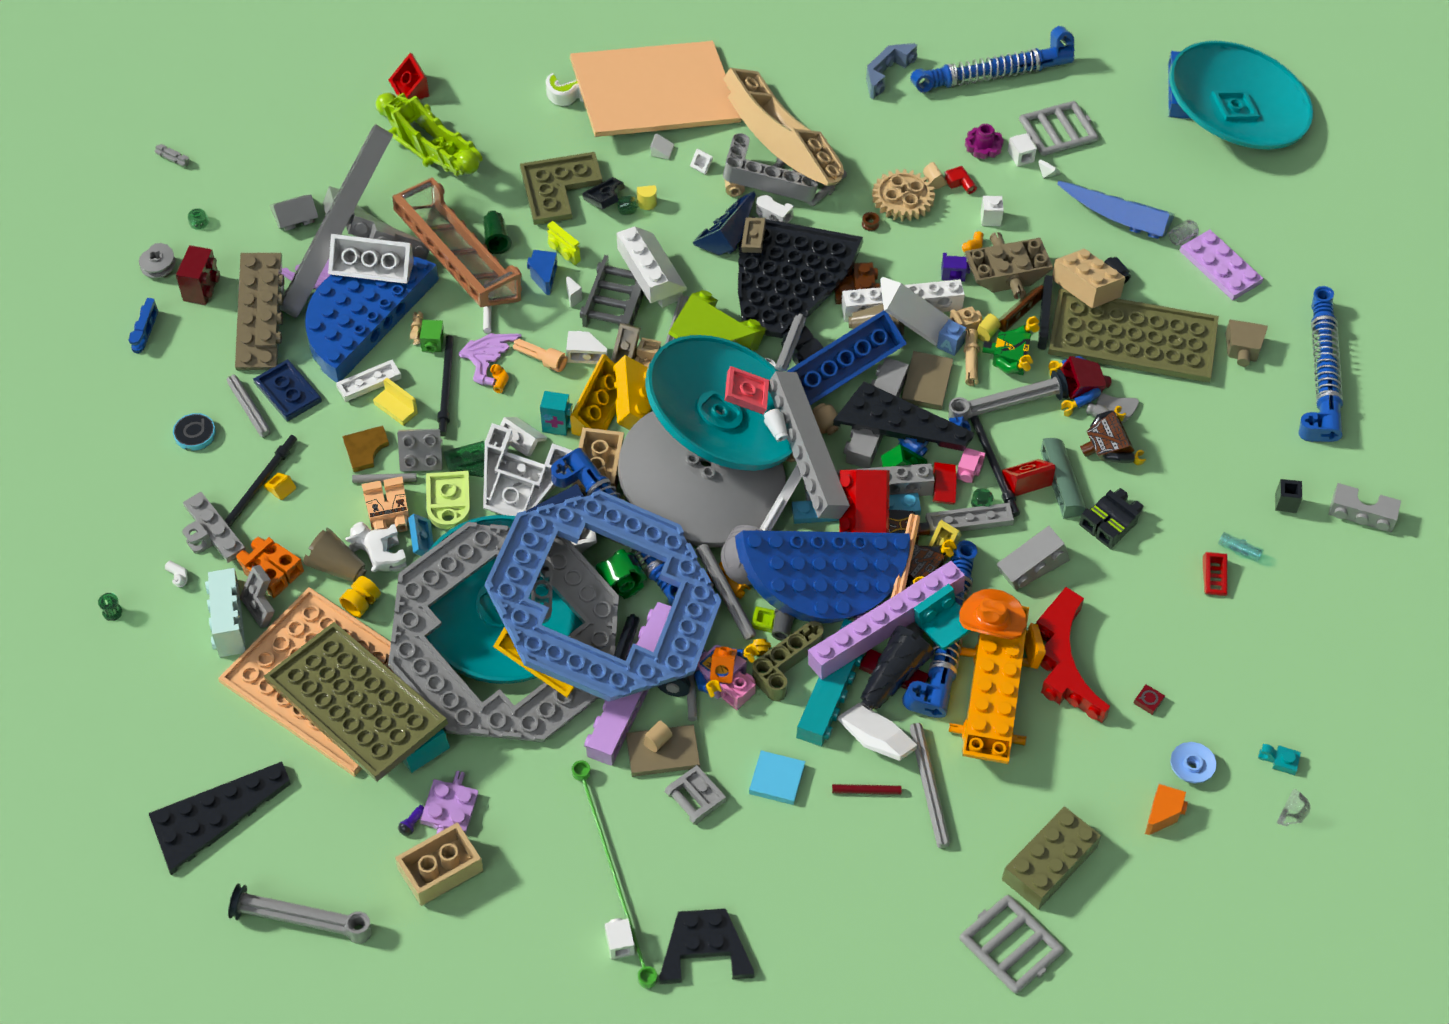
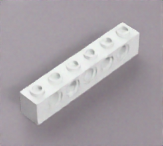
(942, 295)

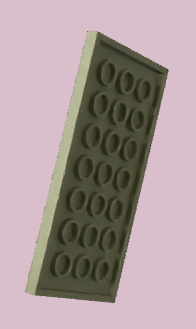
(1136, 336)
(356, 701)

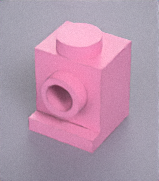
(970, 465)
(739, 690)

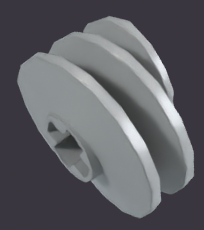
(157, 261)

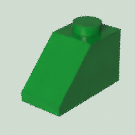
(901, 456)

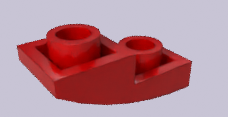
(944, 483)

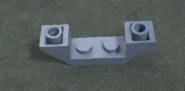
(900, 54)

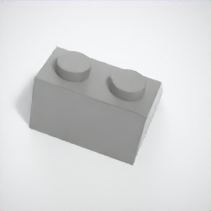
(294, 211)

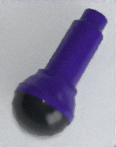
(406, 826)

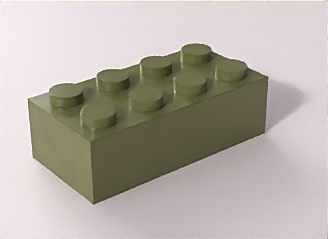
(1051, 857)

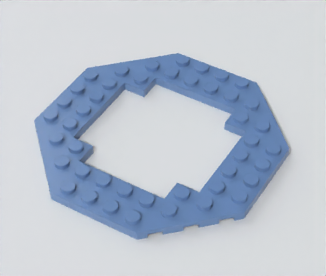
(576, 662)

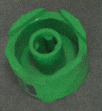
(622, 573)

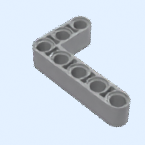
(763, 176)

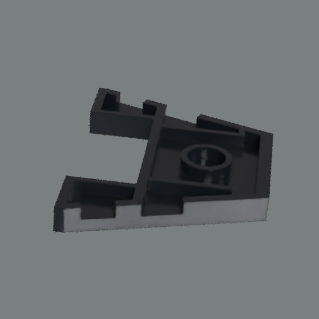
(704, 935)

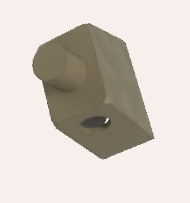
(1244, 341)

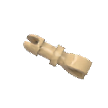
(416, 327)

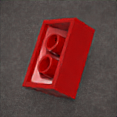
(868, 501)

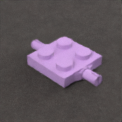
(449, 804)

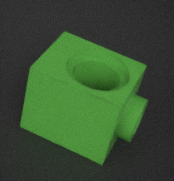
(432, 335)

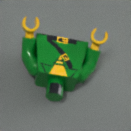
(1012, 348)

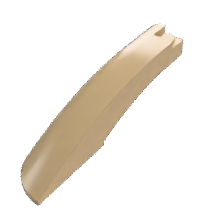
(779, 131)

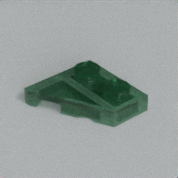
(466, 458)

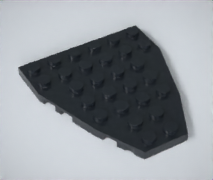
(792, 273)

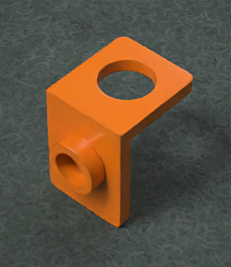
(723, 656)

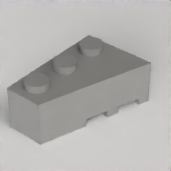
(1034, 559)

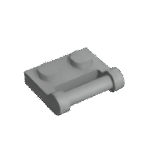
(701, 789)

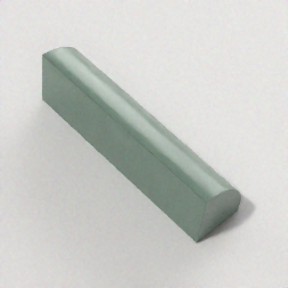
(1064, 480)

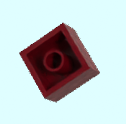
(197, 275)

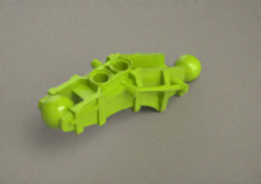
(446, 149)

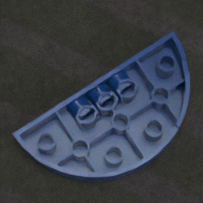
(355, 314)
(823, 573)

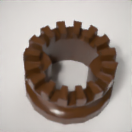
(870, 226)

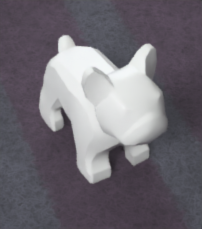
(377, 546)

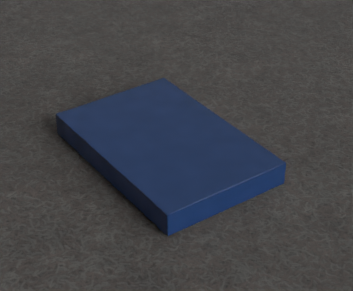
(287, 390)

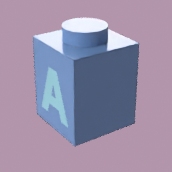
(951, 337)

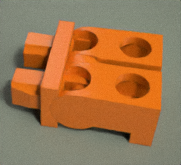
(276, 562)

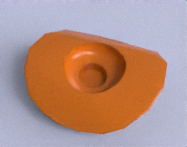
(993, 614)

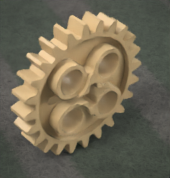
(903, 195)

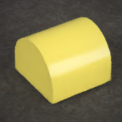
(647, 197)
(988, 327)

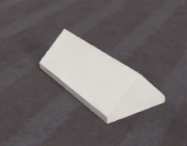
(370, 258)
(912, 310)

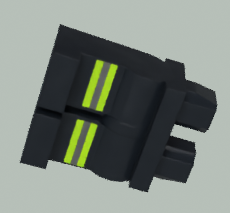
(1111, 517)

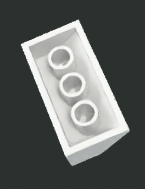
(649, 264)

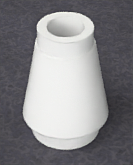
(776, 424)

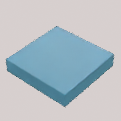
(777, 777)

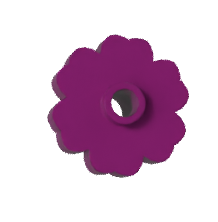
(984, 142)

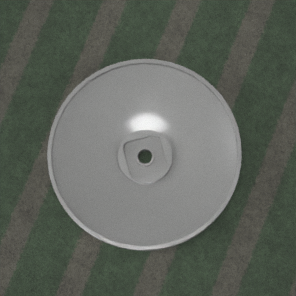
(674, 484)

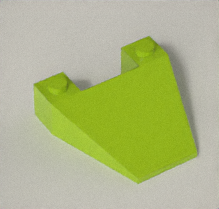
(702, 318)

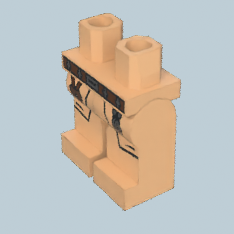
(383, 513)

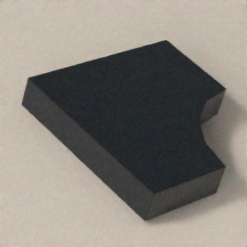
(605, 193)

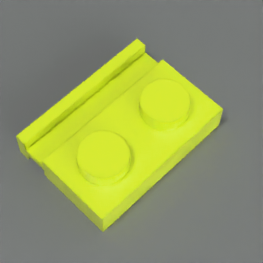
(564, 243)

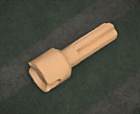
(550, 358)

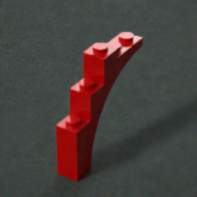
(1064, 679)

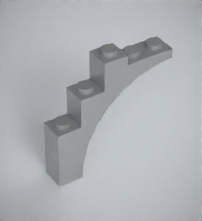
(367, 226)

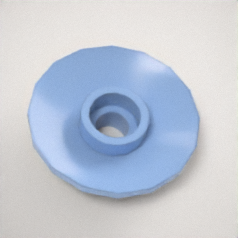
(1193, 754)

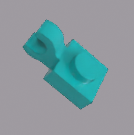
(1282, 758)

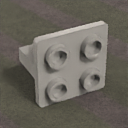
(420, 449)

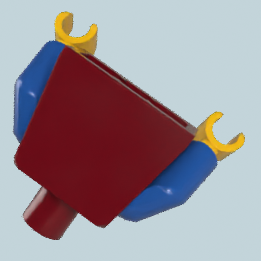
(1083, 380)

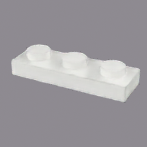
(368, 380)

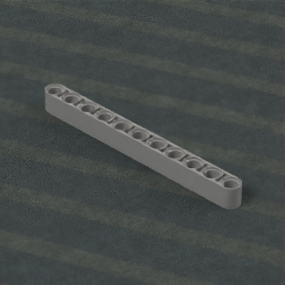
(335, 220)

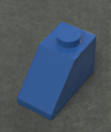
(543, 269)

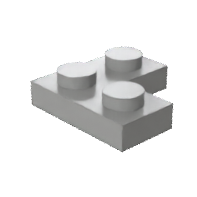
(254, 598)

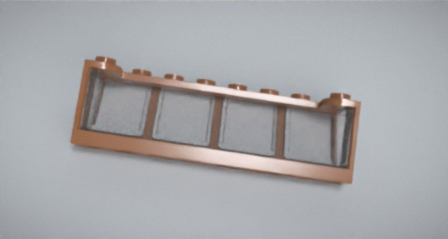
(455, 246)

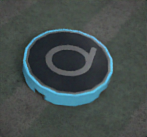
(194, 431)

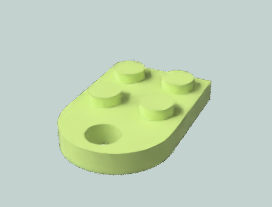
(448, 495)

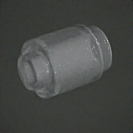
(1184, 232)

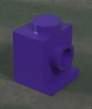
(954, 268)

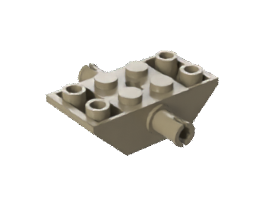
(1009, 264)

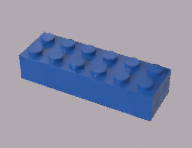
(848, 356)

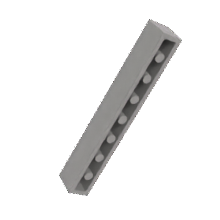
(808, 446)

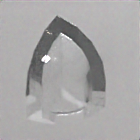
(1295, 810)

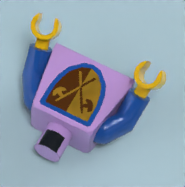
(703, 669)

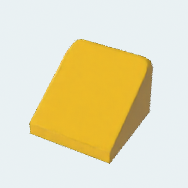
(280, 485)

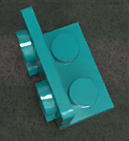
(940, 617)

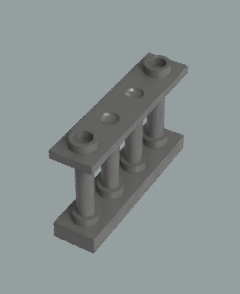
(630, 306)

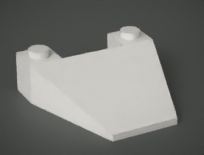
(505, 470)

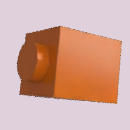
(1166, 808)

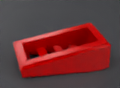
(1221, 559)

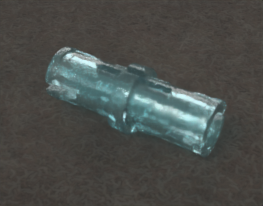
(1240, 547)

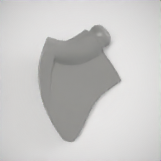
(1107, 403)

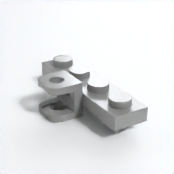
(209, 529)

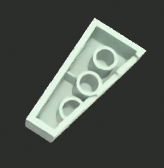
(225, 612)

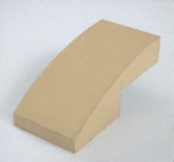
(646, 350)

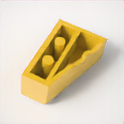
(631, 391)

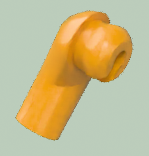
(973, 244)
(501, 377)

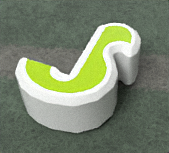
(562, 94)

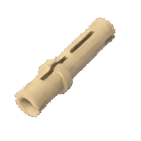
(971, 350)

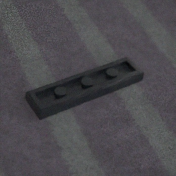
(1045, 313)

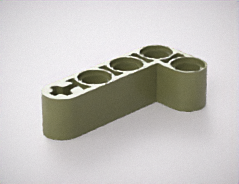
(805, 638)

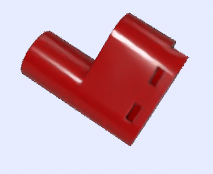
(959, 177)

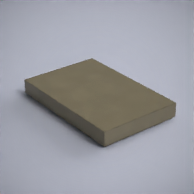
(927, 380)
(675, 755)

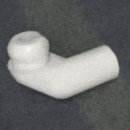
(179, 572)

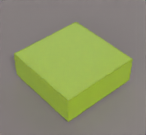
(763, 619)

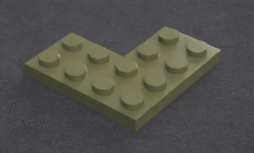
(550, 178)

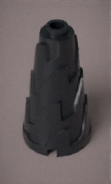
(895, 665)

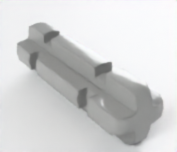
(172, 155)

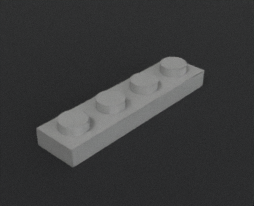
(973, 517)

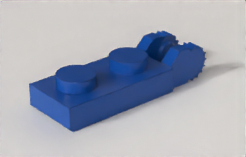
(143, 326)

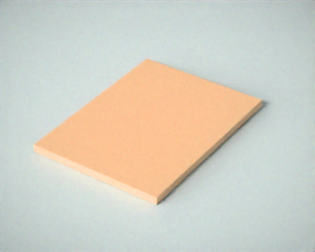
(653, 88)
(288, 633)

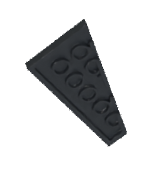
(894, 417)
(207, 816)

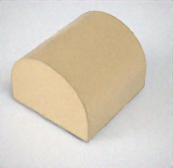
(934, 175)
(657, 736)

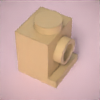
(967, 317)

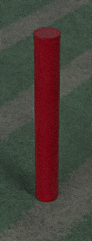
(866, 789)

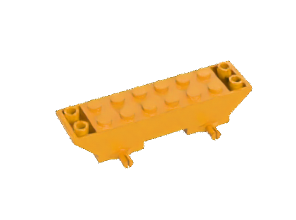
(993, 697)

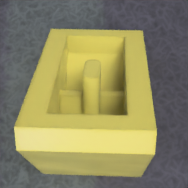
(944, 532)

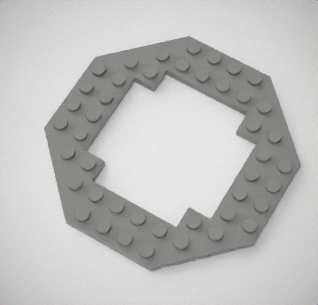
(435, 680)

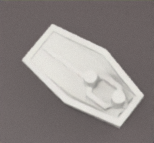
(877, 732)

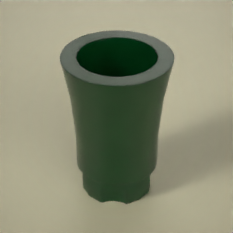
(496, 234)

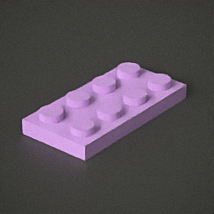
(1221, 264)

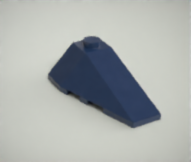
(728, 228)

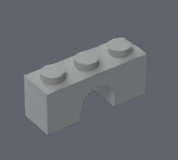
(1348, 506)

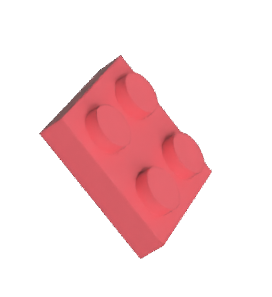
(746, 390)

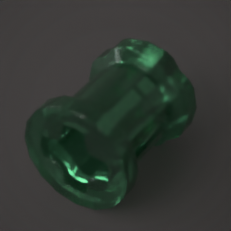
(112, 601)

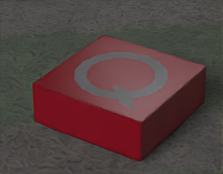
(1149, 699)

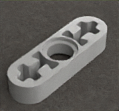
(548, 576)

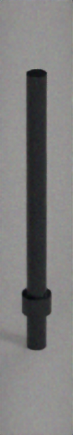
(443, 415)
(280, 454)
(1007, 495)

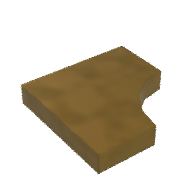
(364, 446)

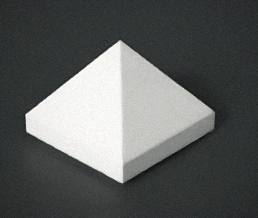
(701, 161)
(1048, 170)

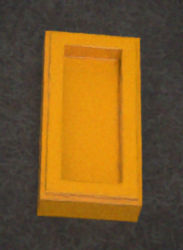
(1034, 646)

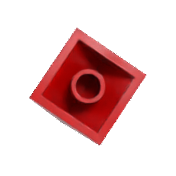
(410, 79)
(1029, 476)

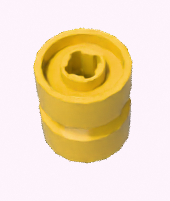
(357, 599)

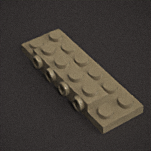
(259, 311)

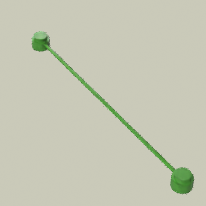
(647, 975)

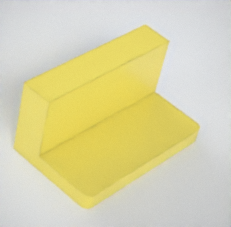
(396, 402)

